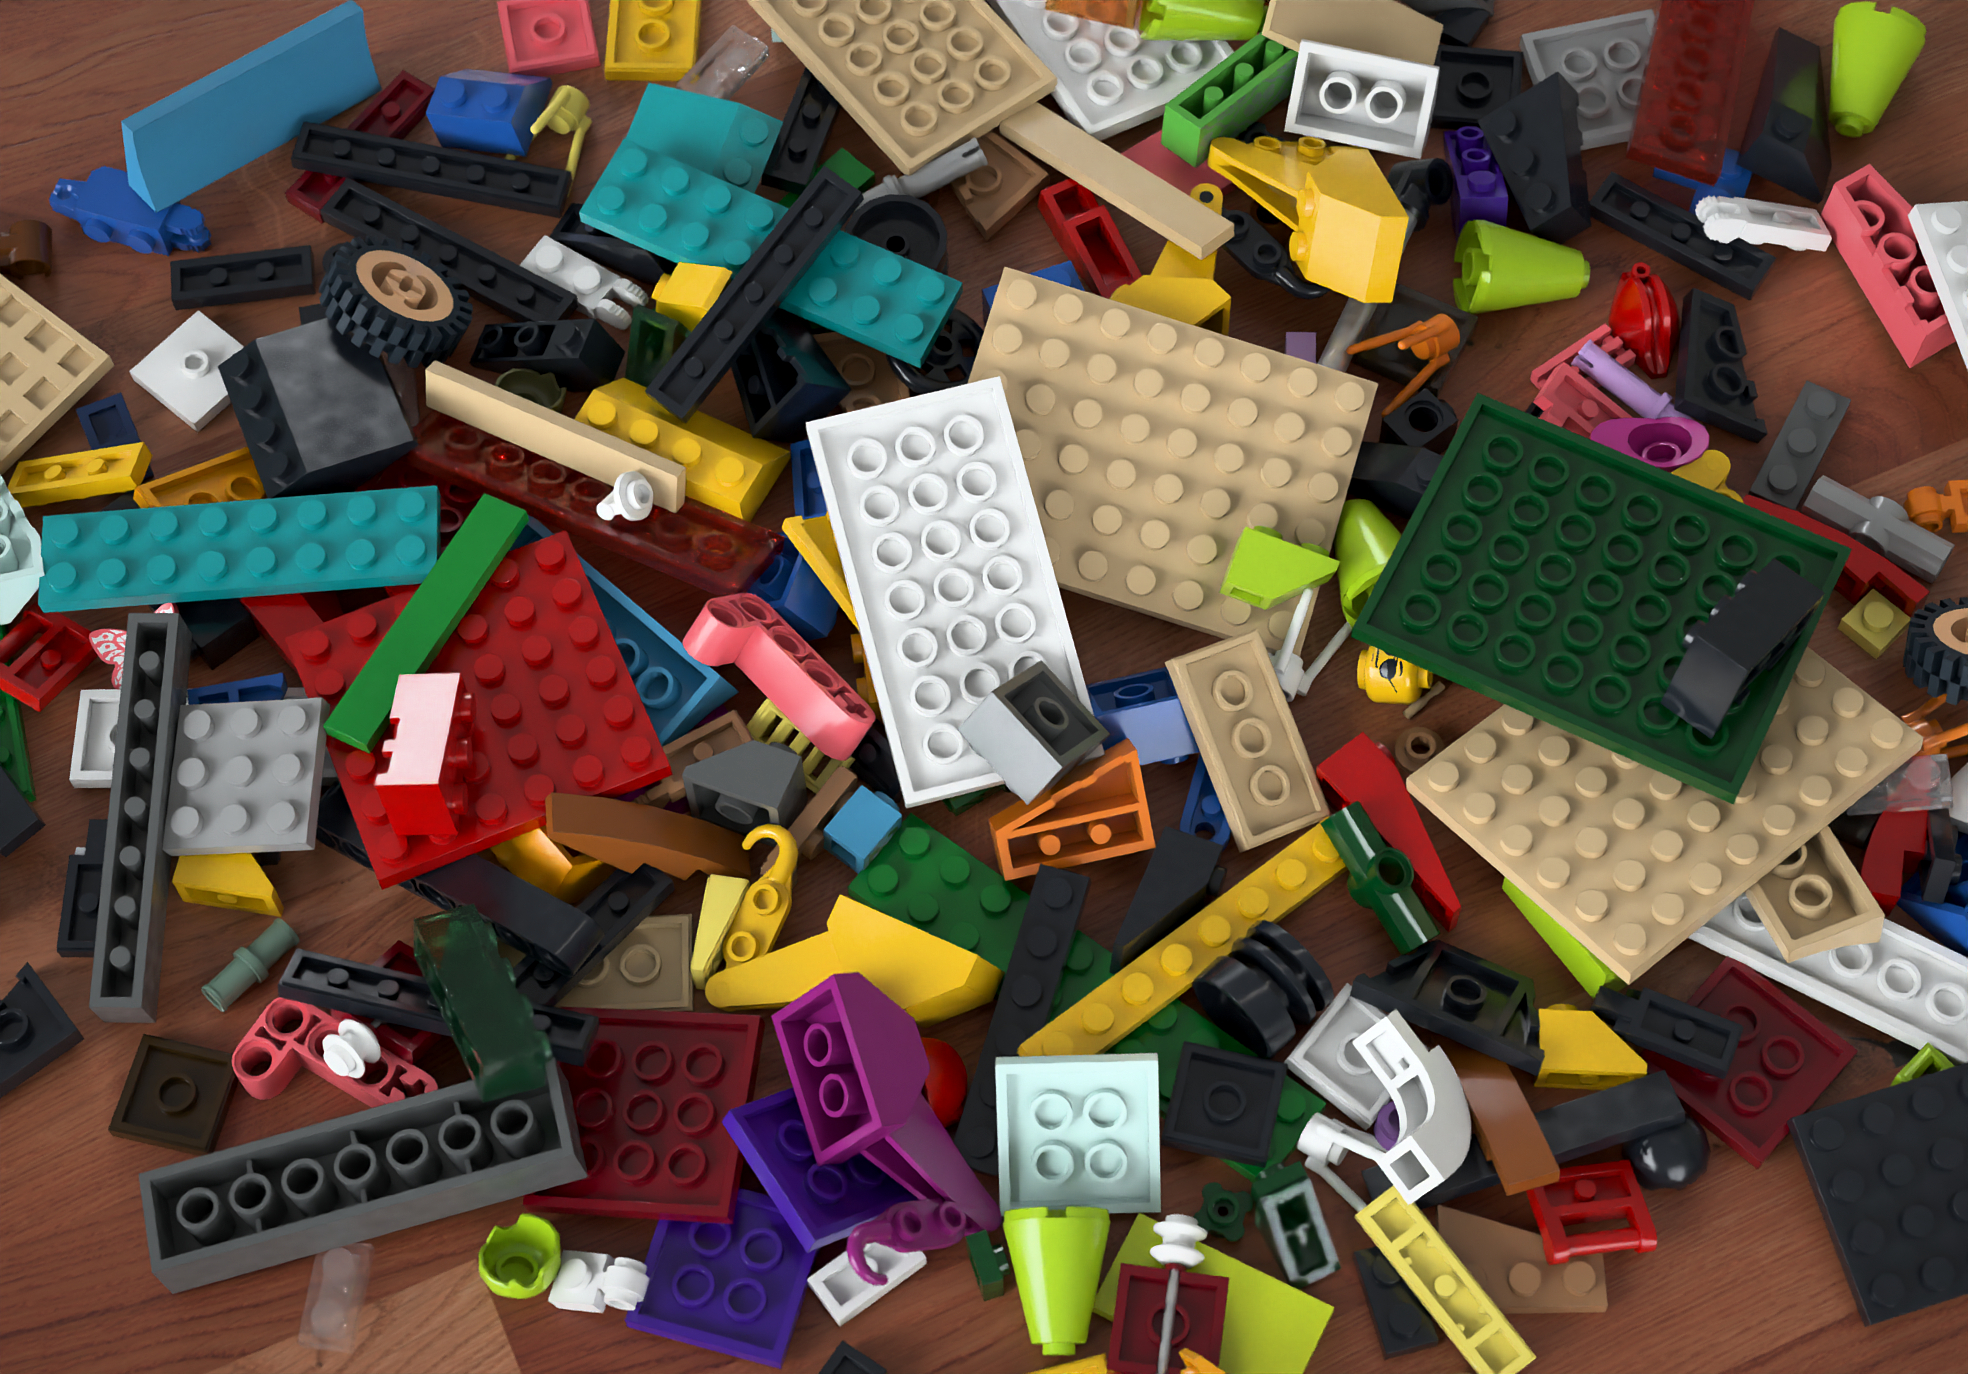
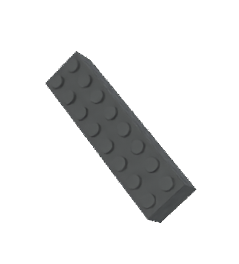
(356, 1179)

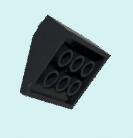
(316, 410)

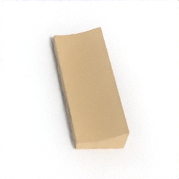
(1816, 901)

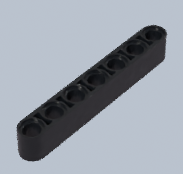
(516, 909)

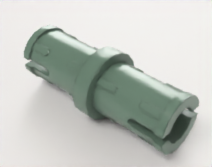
(250, 964)

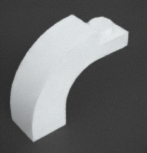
(1428, 1102)

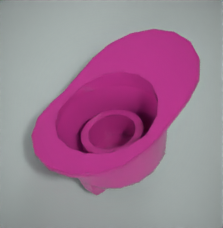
(1658, 441)

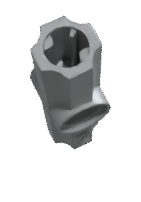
(1880, 526)

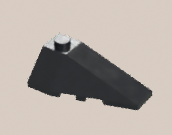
(1788, 120)

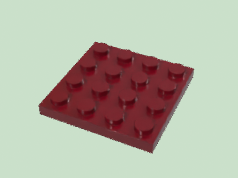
(654, 1115)

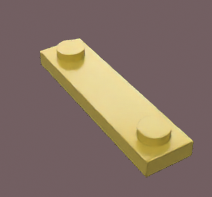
(1444, 1285)

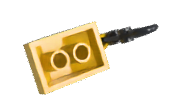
(1185, 285)

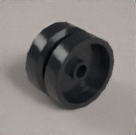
(904, 228)

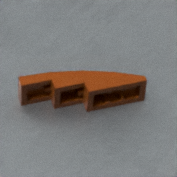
(638, 834)
(1501, 1118)

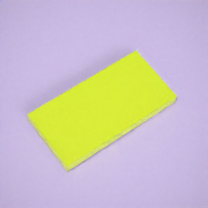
(1265, 1321)

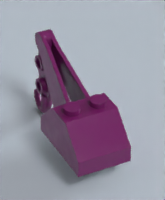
(859, 1090)

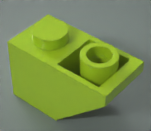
(1272, 570)

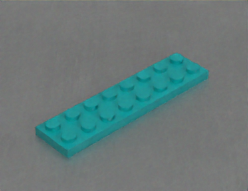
(714, 223)
(239, 549)

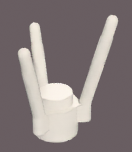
(1289, 666)
(1330, 1141)

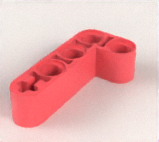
(784, 668)
(305, 1049)

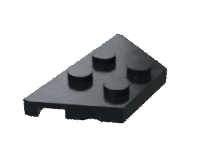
(1461, 1000)

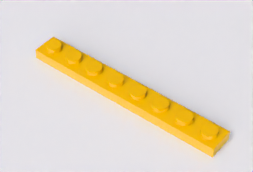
(1175, 961)

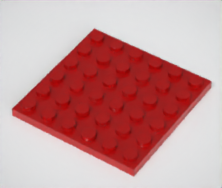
(548, 707)

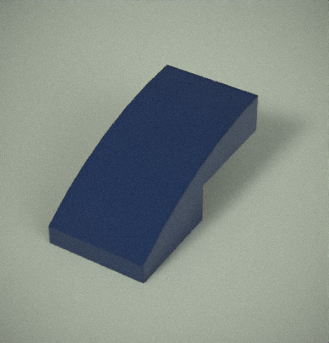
(109, 425)

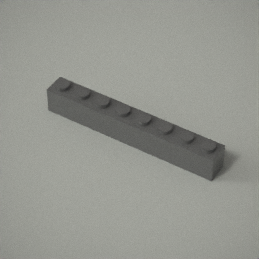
(134, 864)

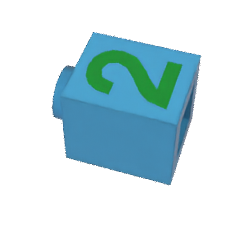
(862, 828)

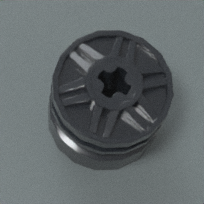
(1263, 989)

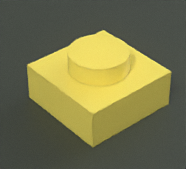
(1874, 623)

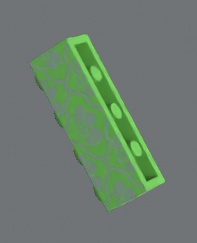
(1228, 98)

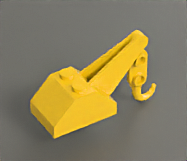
(1333, 199)
(908, 965)

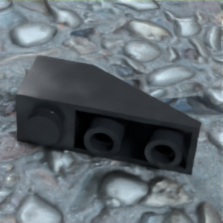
(573, 350)

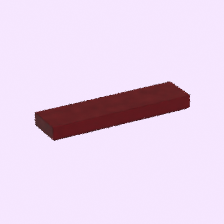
(389, 115)

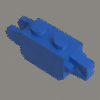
(116, 213)

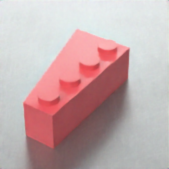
(1882, 252)

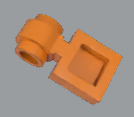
(1930, 509)

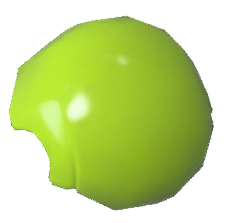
(521, 1257)

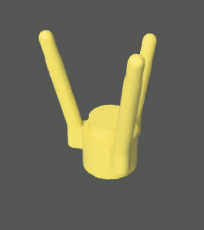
(564, 114)

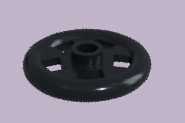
(938, 363)

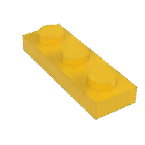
(80, 474)

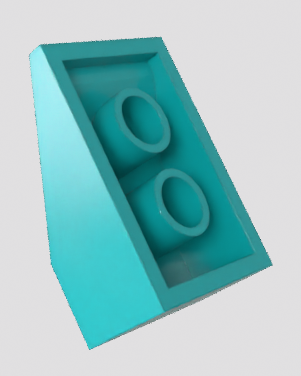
(706, 133)

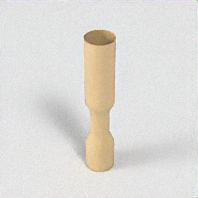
(1422, 701)

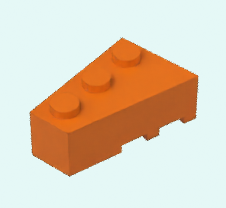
(1082, 819)

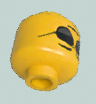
(1391, 678)

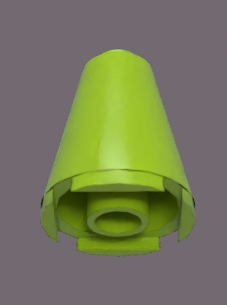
(1201, 19)
(1869, 63)
(1513, 269)
(1363, 547)
(1057, 1271)

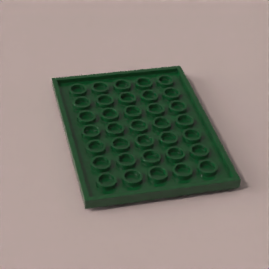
(1571, 583)

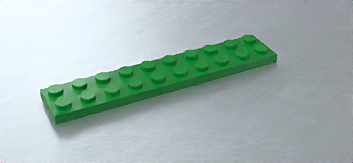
(961, 900)

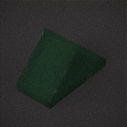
(651, 344)
(1296, 1233)

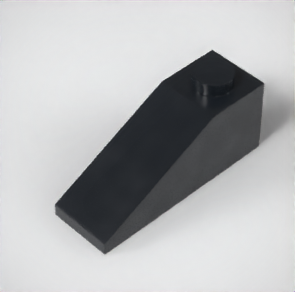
(609, 249)
(1393, 475)
(1170, 893)

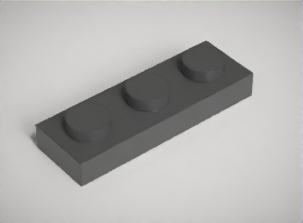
(1800, 446)

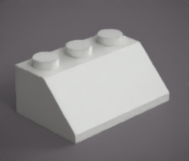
(1362, 99)

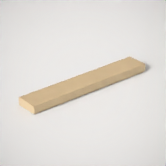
(1118, 180)
(551, 433)

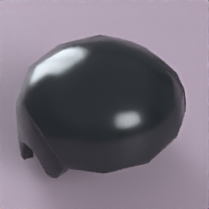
(1669, 1156)

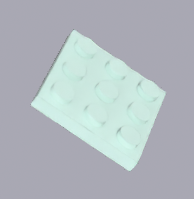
(1079, 1132)

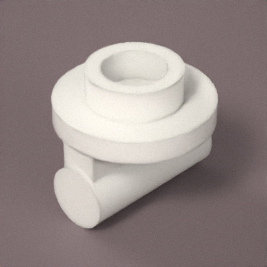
(630, 497)

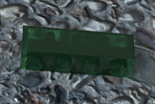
(481, 1002)

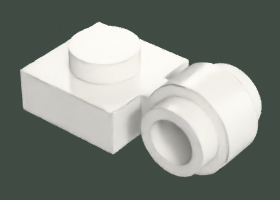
(596, 1279)

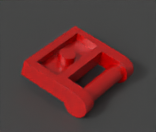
(49, 662)
(1589, 1196)

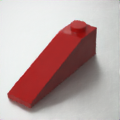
(1369, 775)

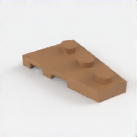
(1001, 188)

